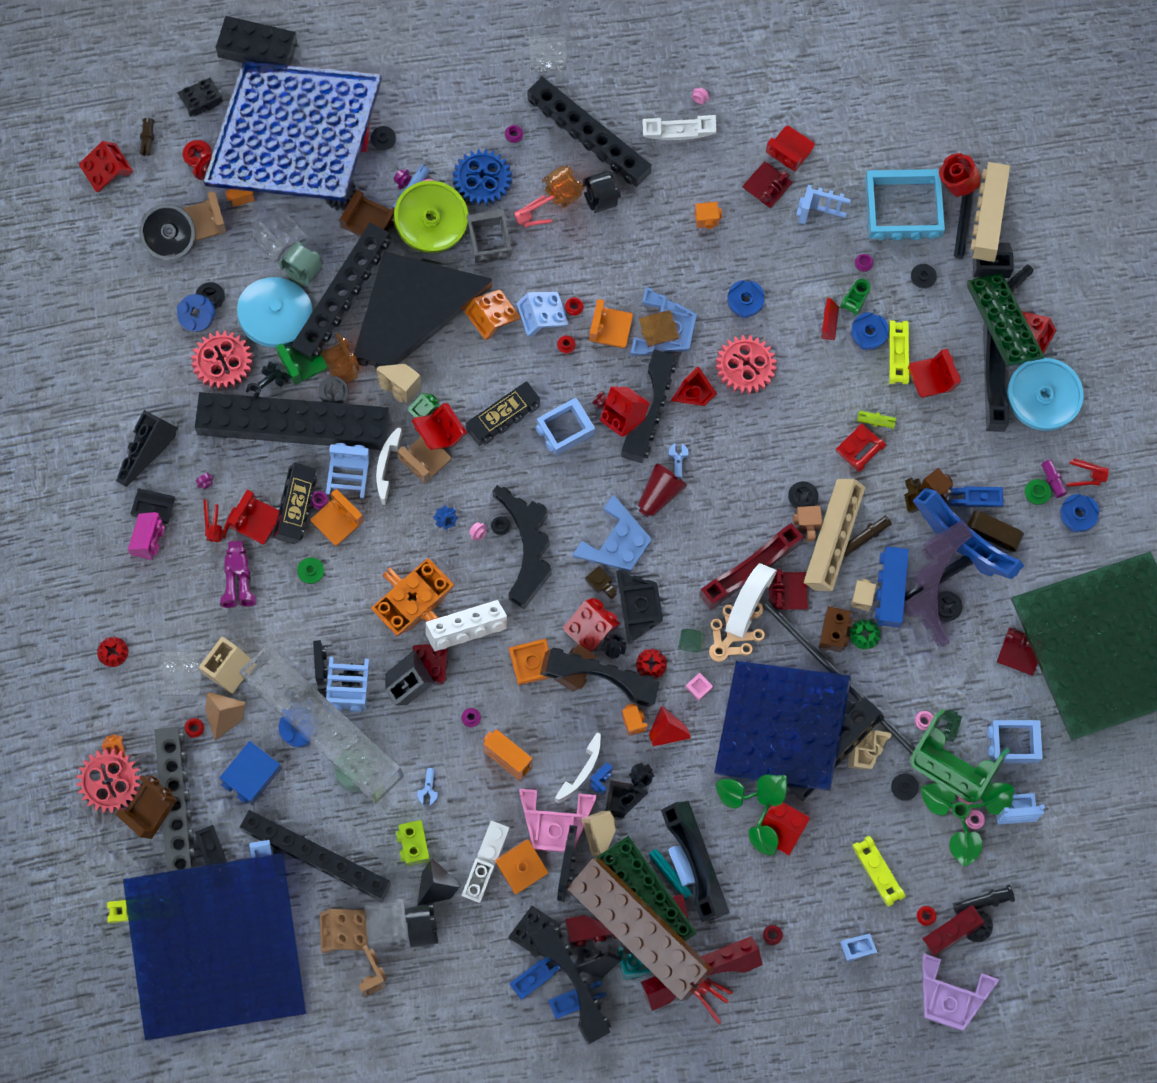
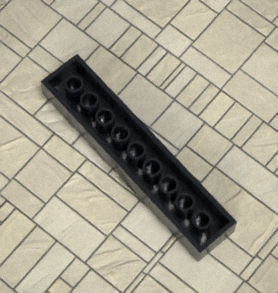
(291, 420)

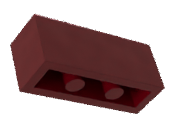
(953, 931)

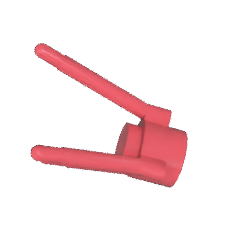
(523, 215)

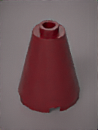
(659, 490)

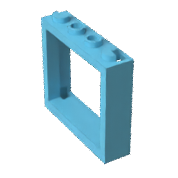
(894, 177)

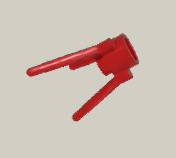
(1098, 473)
(214, 532)
(704, 988)

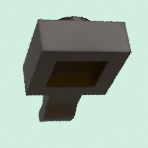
(913, 491)
(599, 581)

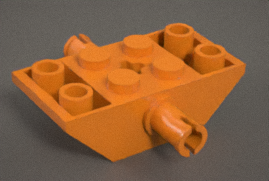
(424, 583)

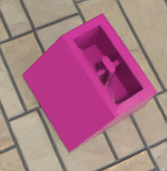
(146, 536)

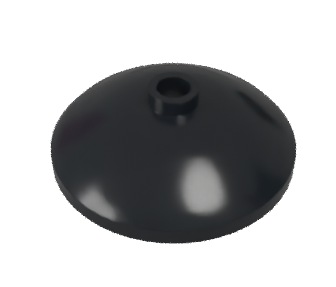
(155, 235)

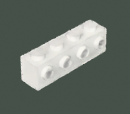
(466, 625)

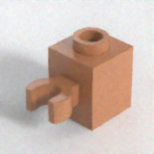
(808, 520)

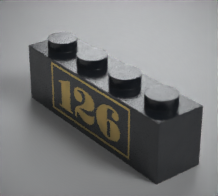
(503, 413)
(294, 503)

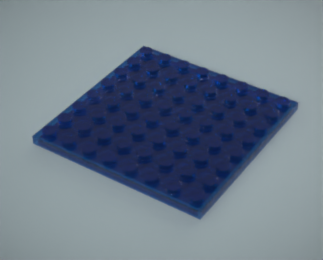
(293, 131)
(214, 946)

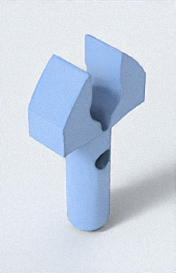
(678, 459)
(428, 788)

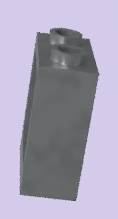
(489, 219)

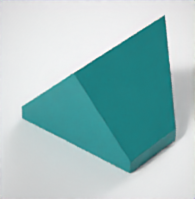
(631, 966)

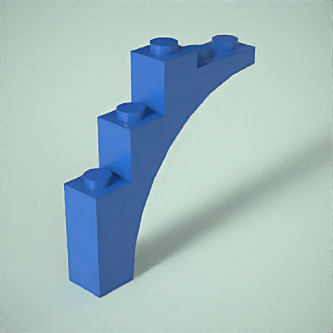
(983, 555)

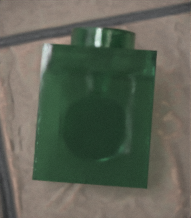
(953, 727)

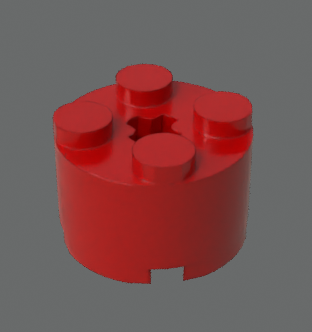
(960, 174)

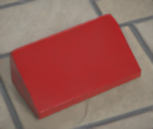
(830, 320)

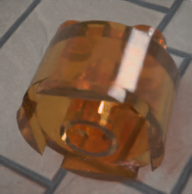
(562, 186)

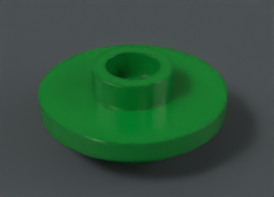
(1037, 492)
(310, 570)

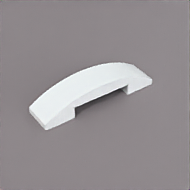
(679, 129)
(391, 444)
(748, 599)
(567, 789)

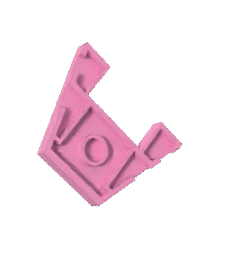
(550, 829)

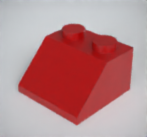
(787, 824)

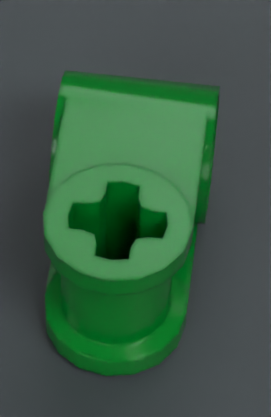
(854, 299)

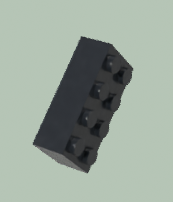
(255, 42)

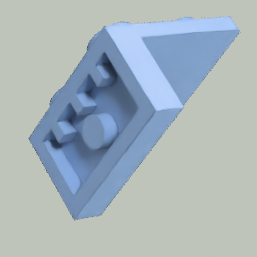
(541, 311)

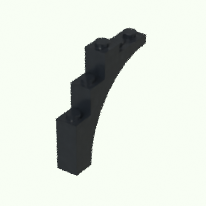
(528, 520)

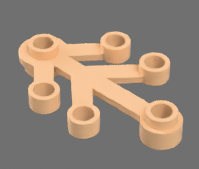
(724, 646)

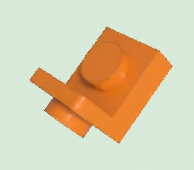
(114, 742)

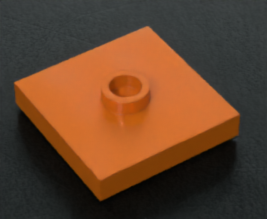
(528, 661)
(521, 866)

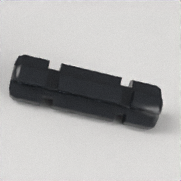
(1020, 277)

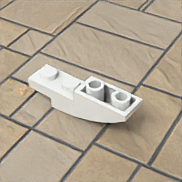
(484, 863)

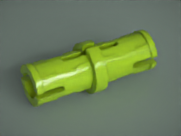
(876, 419)

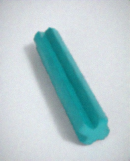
(669, 873)

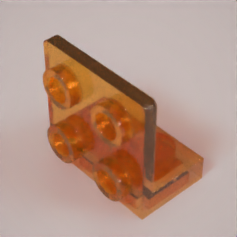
(340, 360)

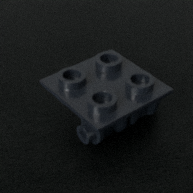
(200, 95)
(531, 923)

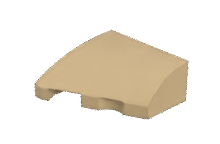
(867, 750)

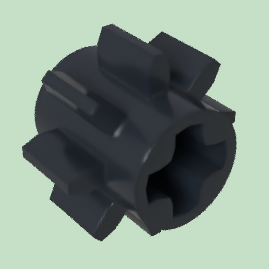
(614, 646)
(346, 672)
(641, 775)

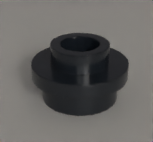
(500, 520)

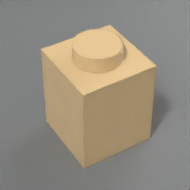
(863, 595)

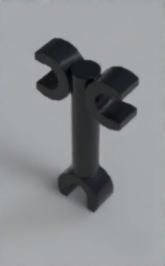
(271, 374)

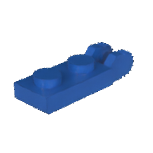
(978, 497)
(533, 978)
(569, 1003)

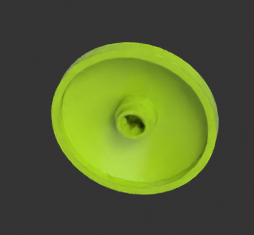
(430, 216)

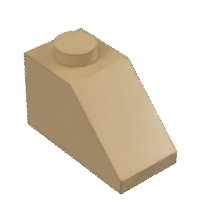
(599, 831)

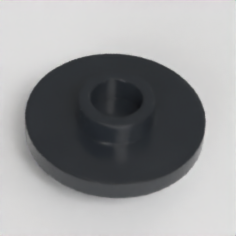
(383, 138)
(923, 276)
(904, 787)

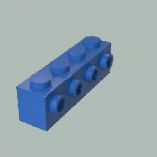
(892, 587)

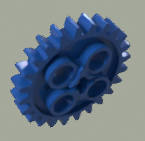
(479, 192)

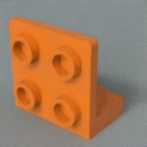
(491, 312)
(610, 326)
(337, 519)

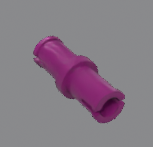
(1054, 478)

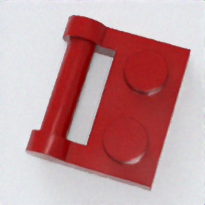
(856, 443)

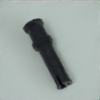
(993, 898)

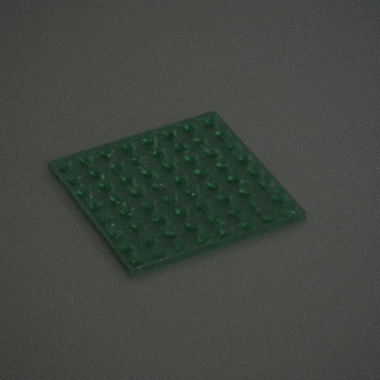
(1097, 643)

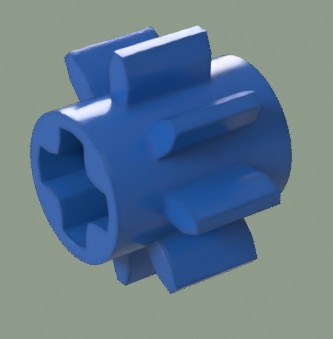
(445, 517)

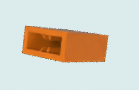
(507, 754)

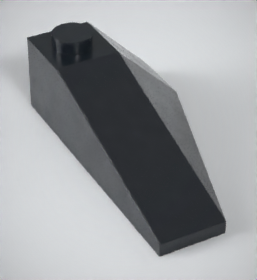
(150, 440)

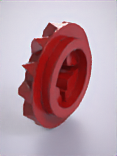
(188, 151)
(199, 169)
(113, 660)
(657, 670)

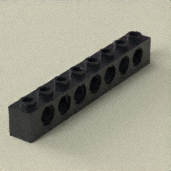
(544, 89)
(371, 235)
(315, 856)

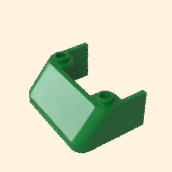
(950, 770)

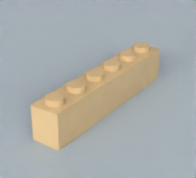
(991, 211)
(834, 535)

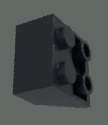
(1003, 263)
(407, 680)

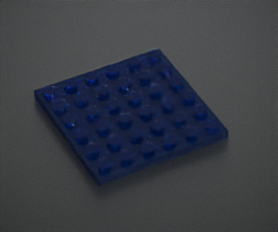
(783, 724)

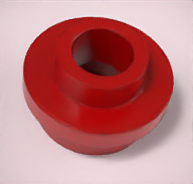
(574, 301)
(566, 349)
(192, 722)
(929, 910)

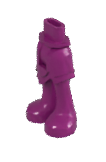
(237, 566)

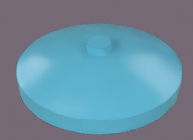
(273, 311)
(1045, 394)

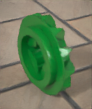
(860, 641)

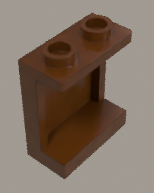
(364, 211)
(148, 808)

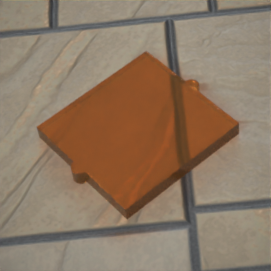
(658, 328)

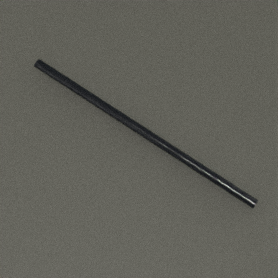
(852, 690)

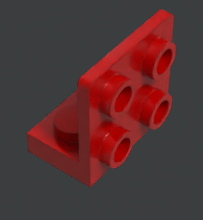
(104, 165)
(1042, 329)
(253, 518)

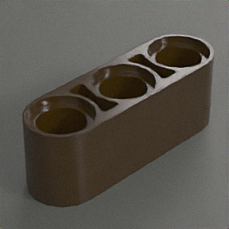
(995, 531)

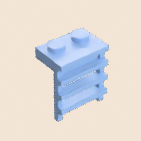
(812, 200)
(348, 458)
(344, 696)
(1021, 810)

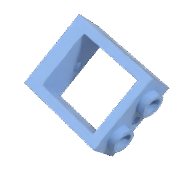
(582, 418)
(1035, 740)

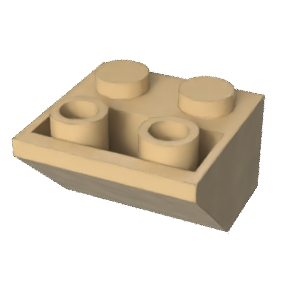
(400, 381)
(224, 664)

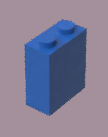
(250, 773)

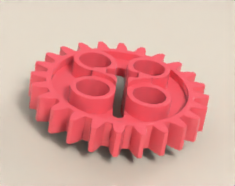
(206, 367)
(735, 377)
(91, 787)

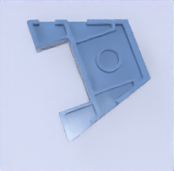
(684, 320)
(624, 543)

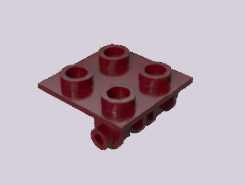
(767, 184)
(788, 591)
(1017, 652)
(434, 661)

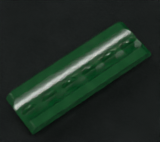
(1004, 320)
(635, 871)

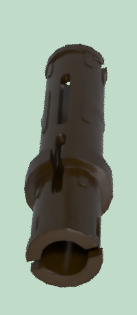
(871, 531)

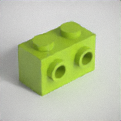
(413, 843)

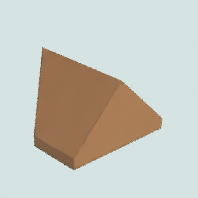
(223, 713)

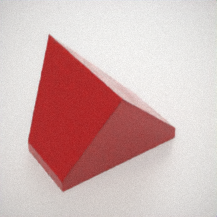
(695, 389)
(667, 729)

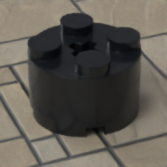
(601, 191)
(421, 925)

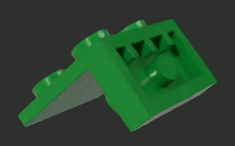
(299, 367)

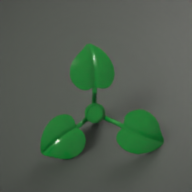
(770, 792)
(966, 846)

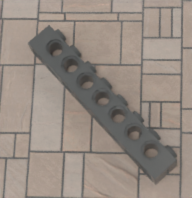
(163, 738)

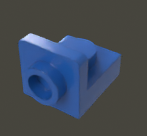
(602, 774)

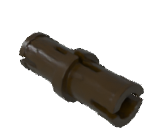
(146, 136)

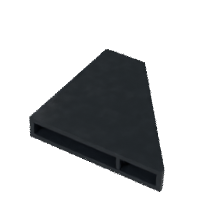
(410, 306)

